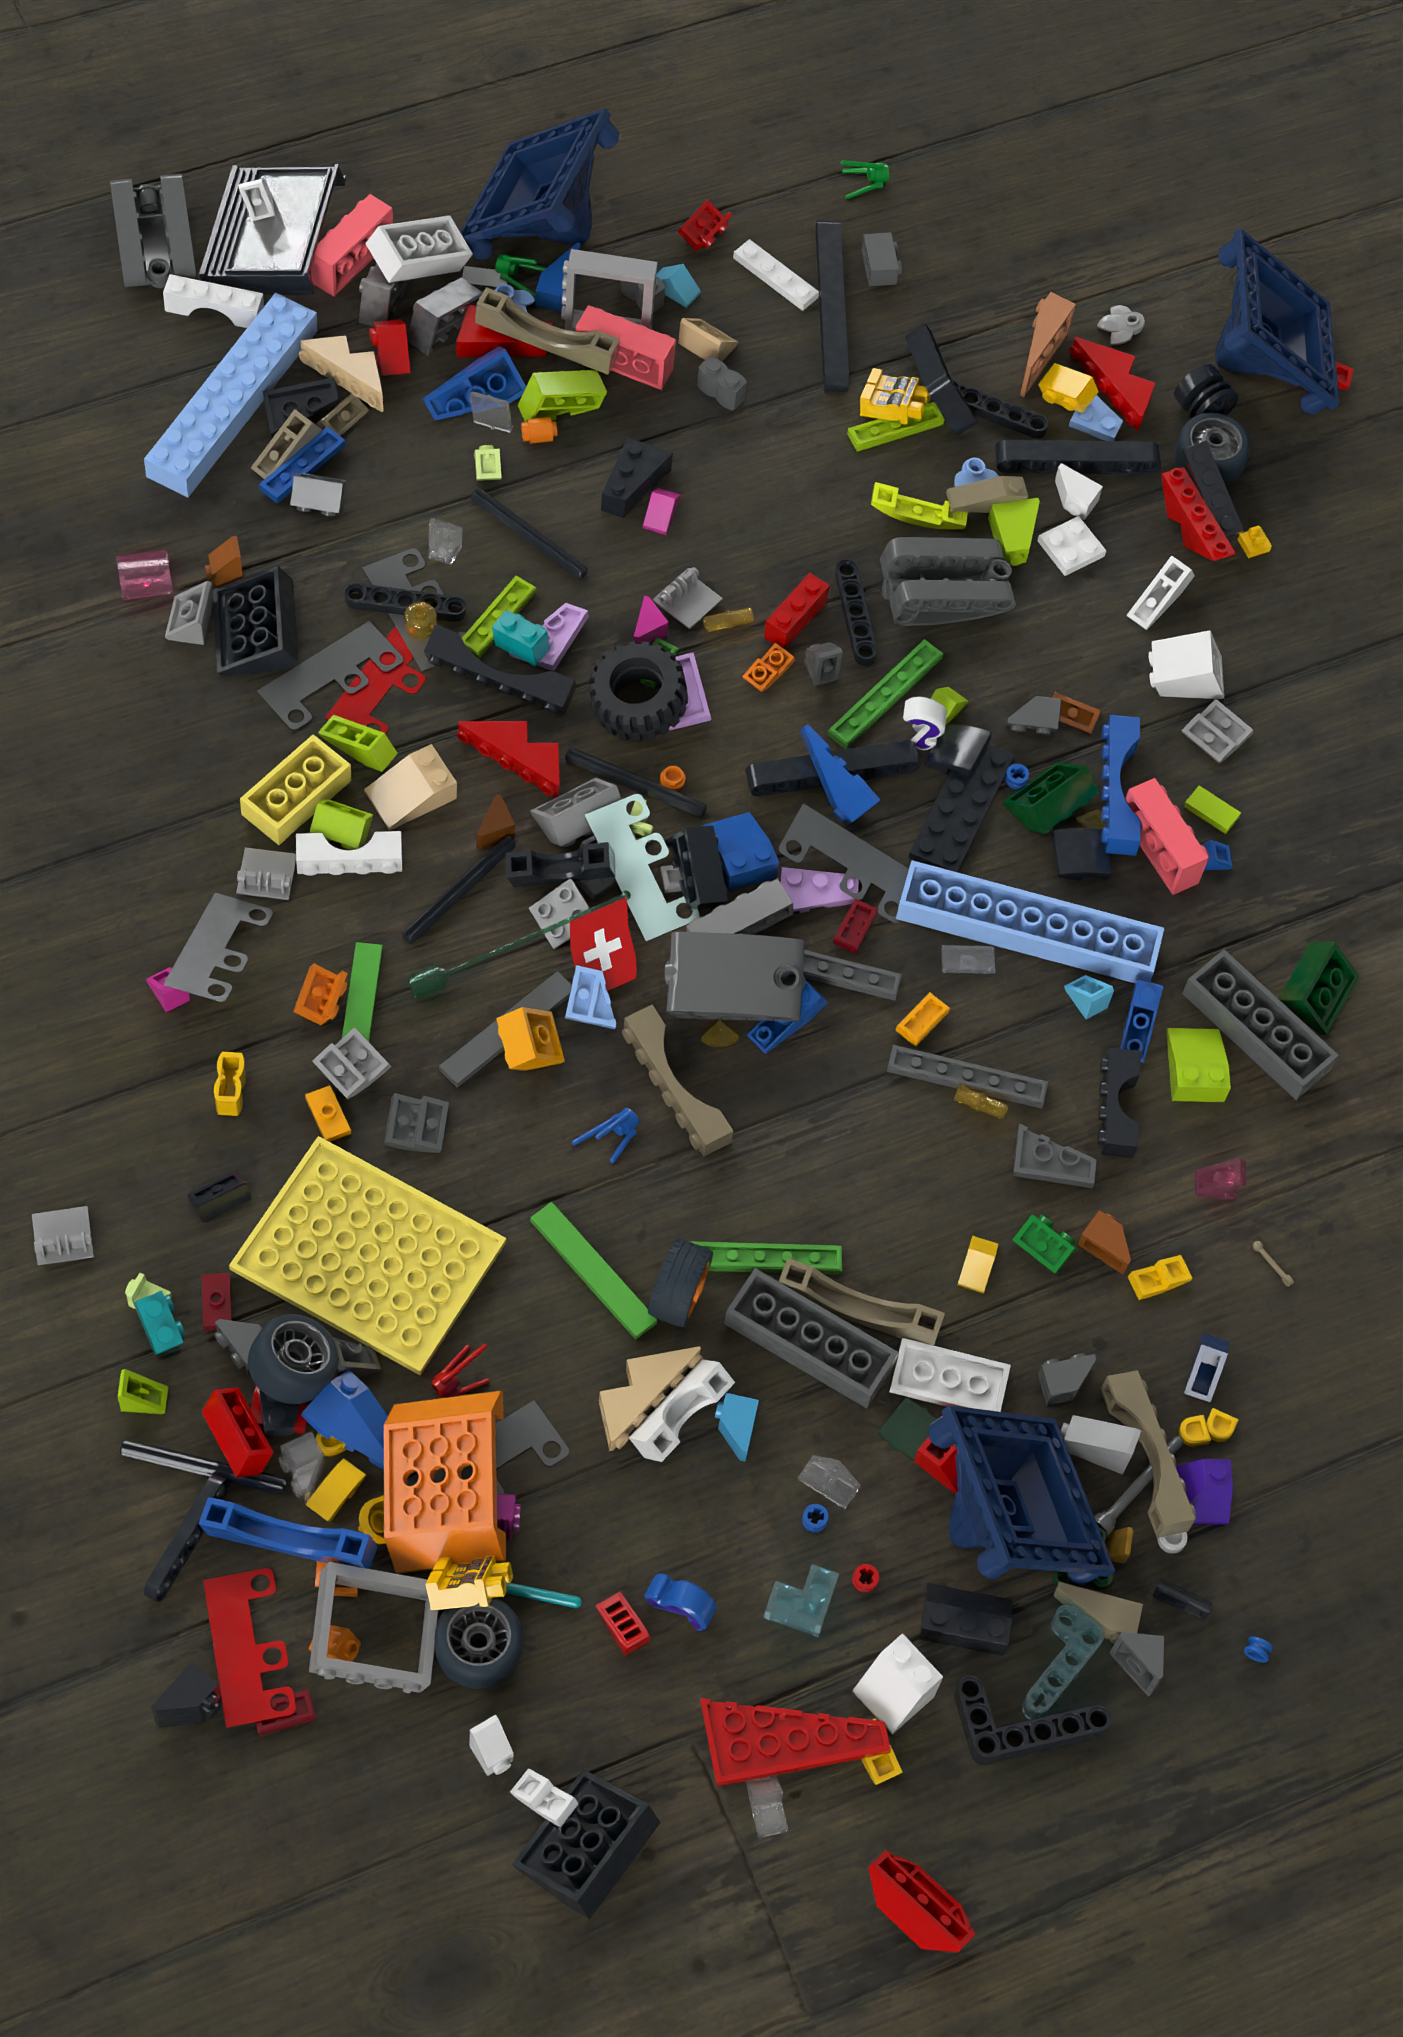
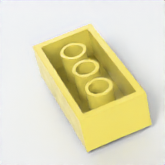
(294, 788)

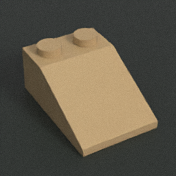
(412, 788)

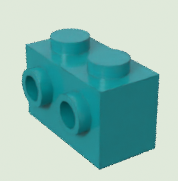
(521, 637)
(159, 1323)

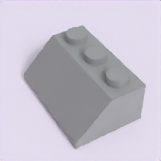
(564, 816)

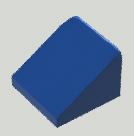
(1218, 856)

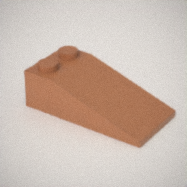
(1050, 331)

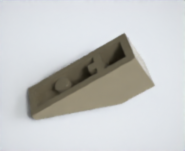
(288, 440)
(980, 495)
(1109, 1612)

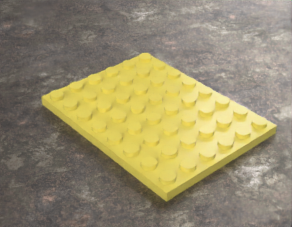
(368, 1255)

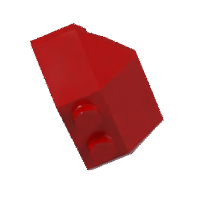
(919, 1904)

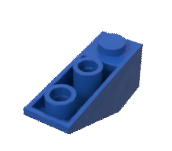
(549, 287)
(1141, 1017)
(771, 1033)

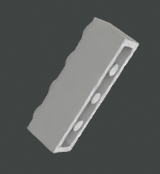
(748, 912)

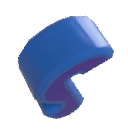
(681, 1598)

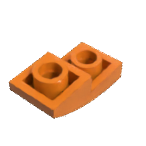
(769, 668)

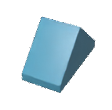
(679, 284)
(1089, 995)

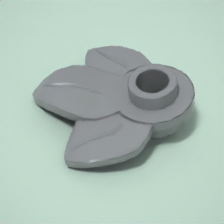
(1120, 324)

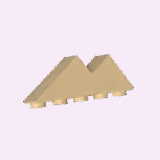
(351, 371)
(649, 1383)

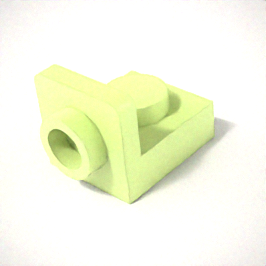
(487, 463)
(640, 828)
(141, 1288)

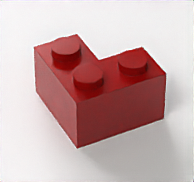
(391, 345)

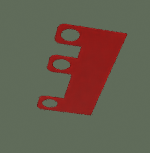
(360, 704)
(235, 1650)

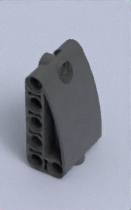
(153, 231)
(945, 580)
(734, 977)

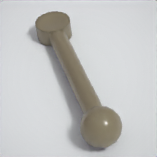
(1287, 1280)

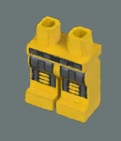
(893, 398)
(467, 1582)

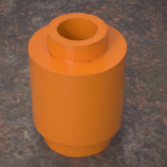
(538, 430)

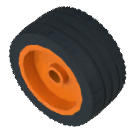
(680, 1282)

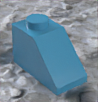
(737, 1422)

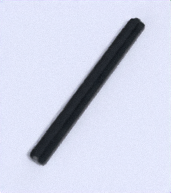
(529, 533)
(636, 782)
(458, 890)
(199, 1465)

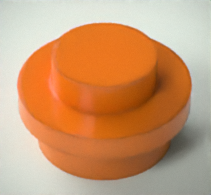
(673, 778)

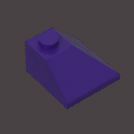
(1208, 1489)

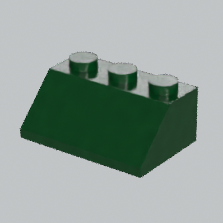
(1052, 796)
(1319, 985)

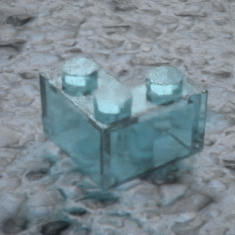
(805, 1607)

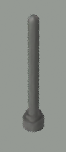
(1107, 1520)

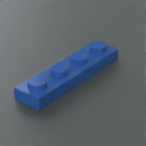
(305, 461)

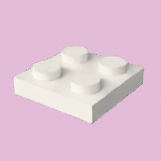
(1071, 545)

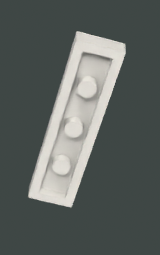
(776, 274)

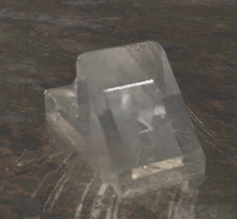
(767, 1806)

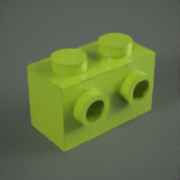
(341, 824)

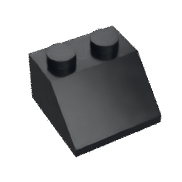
(188, 1699)

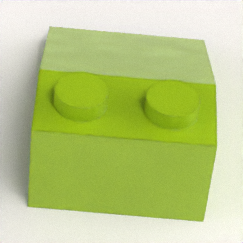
(1197, 1065)

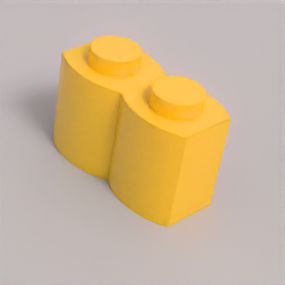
(229, 1083)

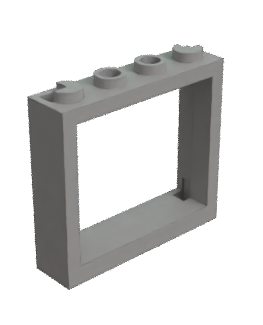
(611, 268)
(357, 1672)

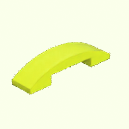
(916, 511)

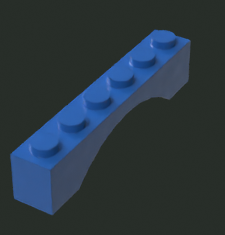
(1122, 825)
(252, 1528)

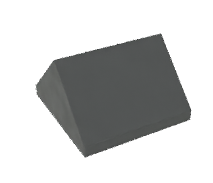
(1141, 1658)

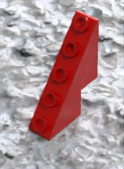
(1112, 375)
(1197, 523)
(509, 747)

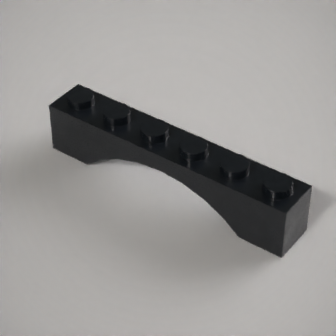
(547, 688)

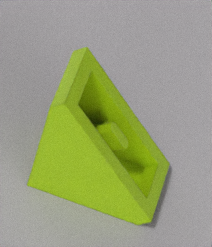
(950, 700)
(141, 1394)

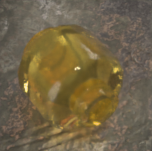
(420, 620)

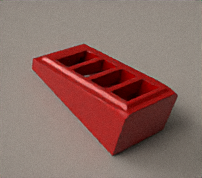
(633, 1643)

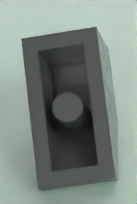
(823, 662)

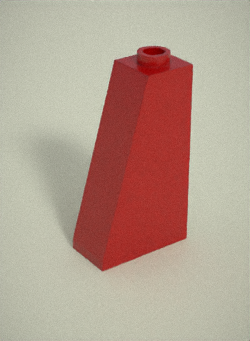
(479, 340)

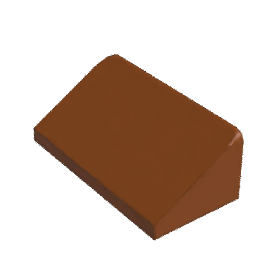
(1077, 713)

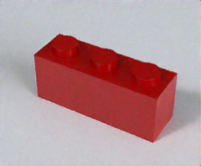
(796, 611)
(237, 1432)

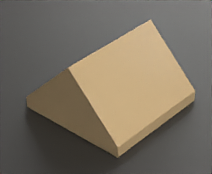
(705, 339)

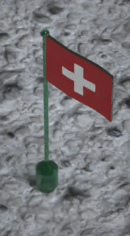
(597, 941)

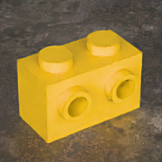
(1068, 388)

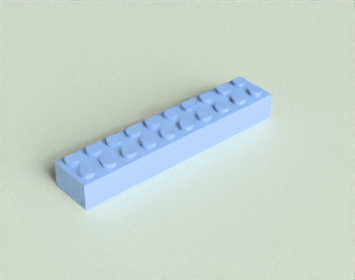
(230, 395)
(1029, 923)

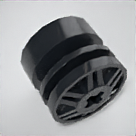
(1205, 392)

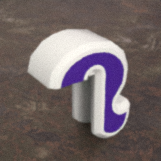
(927, 719)

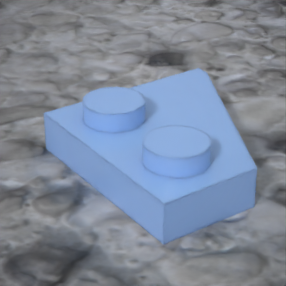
(1097, 421)
(590, 999)

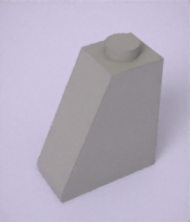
(1100, 1442)

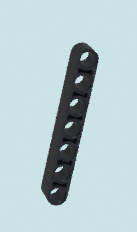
(1080, 456)
(800, 773)

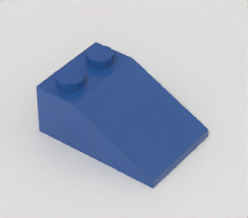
(744, 852)

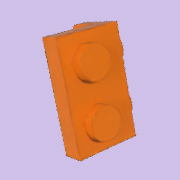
(320, 994)

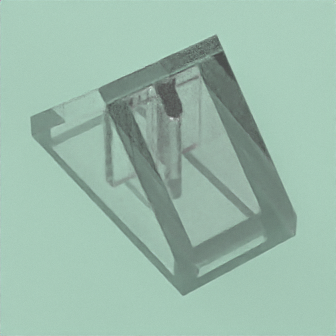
(830, 1479)

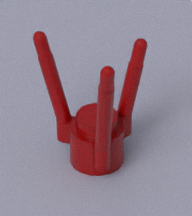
(446, 1382)

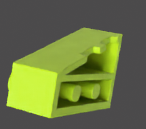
(560, 393)

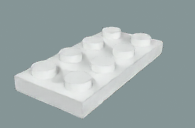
(949, 1377)

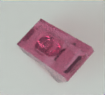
(1221, 1179)

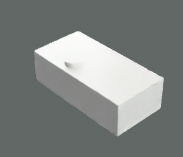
(419, 248)

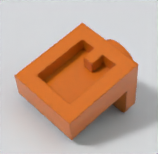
(342, 1644)

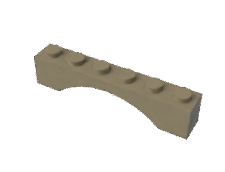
(506, 317)
(704, 1123)
(893, 1318)
(1128, 1402)

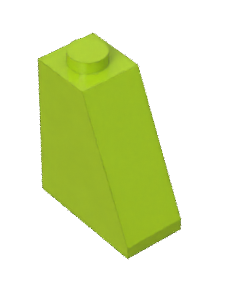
(1014, 526)

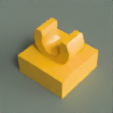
(1254, 542)

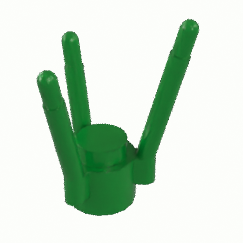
(876, 173)
(509, 265)

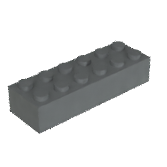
(1260, 1024)
(810, 1338)

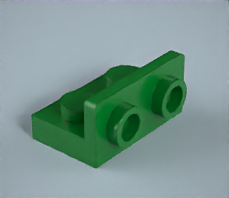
(1045, 1243)

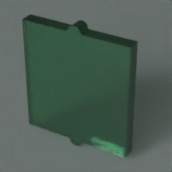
(907, 1428)

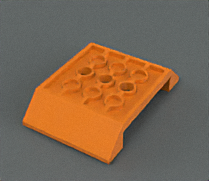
(448, 1516)

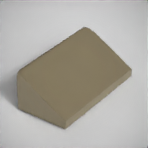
(344, 415)

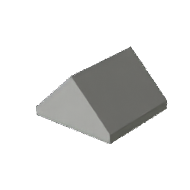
(191, 615)

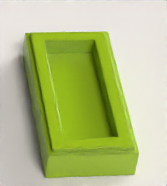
(1212, 809)

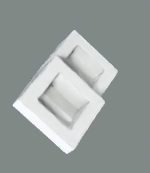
(544, 1798)

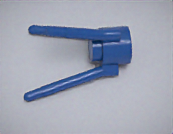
(621, 1124)

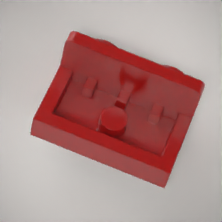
(702, 226)

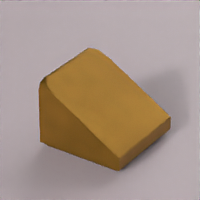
(1119, 1544)

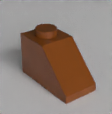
(224, 563)
(1106, 1241)

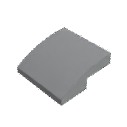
(1217, 731)
(351, 1063)

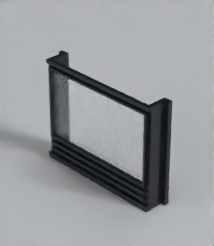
(275, 250)

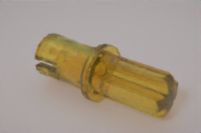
(728, 619)
(980, 1102)

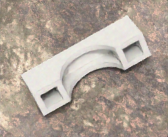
(186, 294)
(380, 854)
(660, 1430)

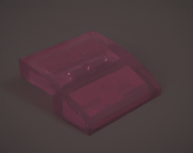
(144, 574)

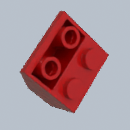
(939, 1463)

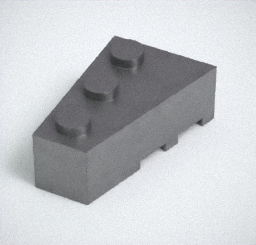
(378, 296)
(440, 313)

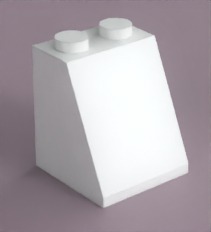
(1187, 667)
(898, 1684)

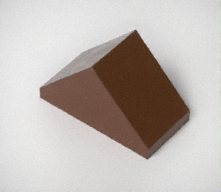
(495, 824)

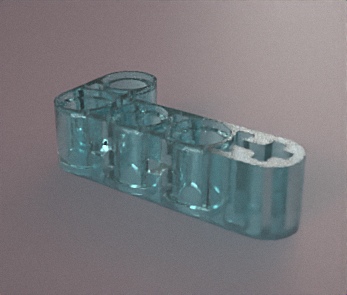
(1059, 1667)

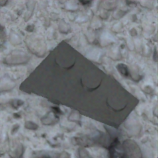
(1046, 1161)

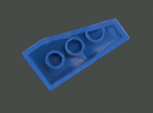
(489, 375)
(845, 792)
(351, 1415)

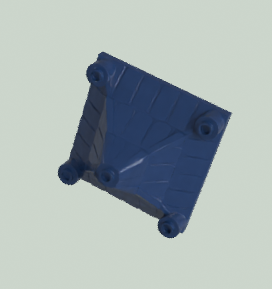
(541, 186)
(1277, 325)
(1019, 1495)

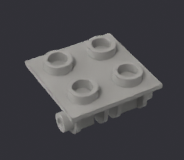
(687, 598)
(266, 873)
(557, 906)
(62, 1235)

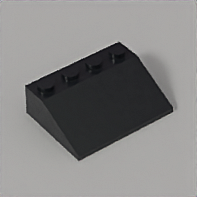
(255, 623)
(591, 1847)

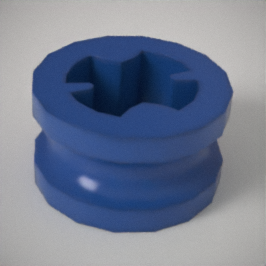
(1014, 770)
(808, 1512)
(1258, 1649)

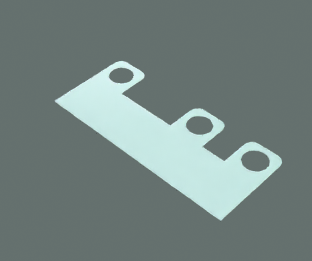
(632, 868)

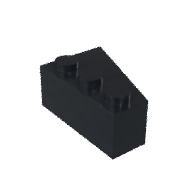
(633, 475)
(699, 866)

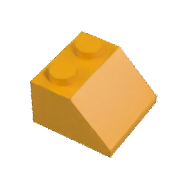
(530, 1039)

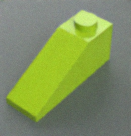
(360, 742)

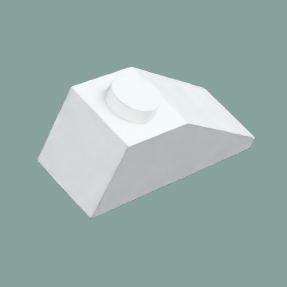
(1161, 593)

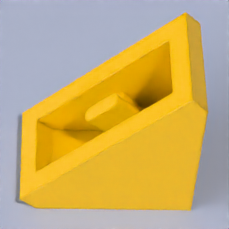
(978, 1264)

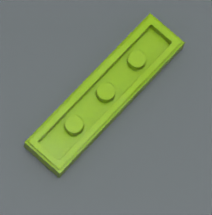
(884, 431)
(513, 599)

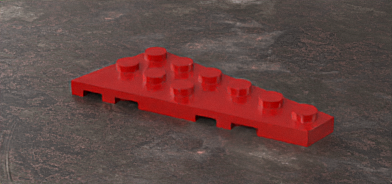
(775, 1741)

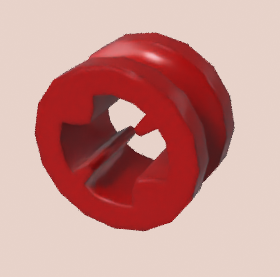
(866, 1568)

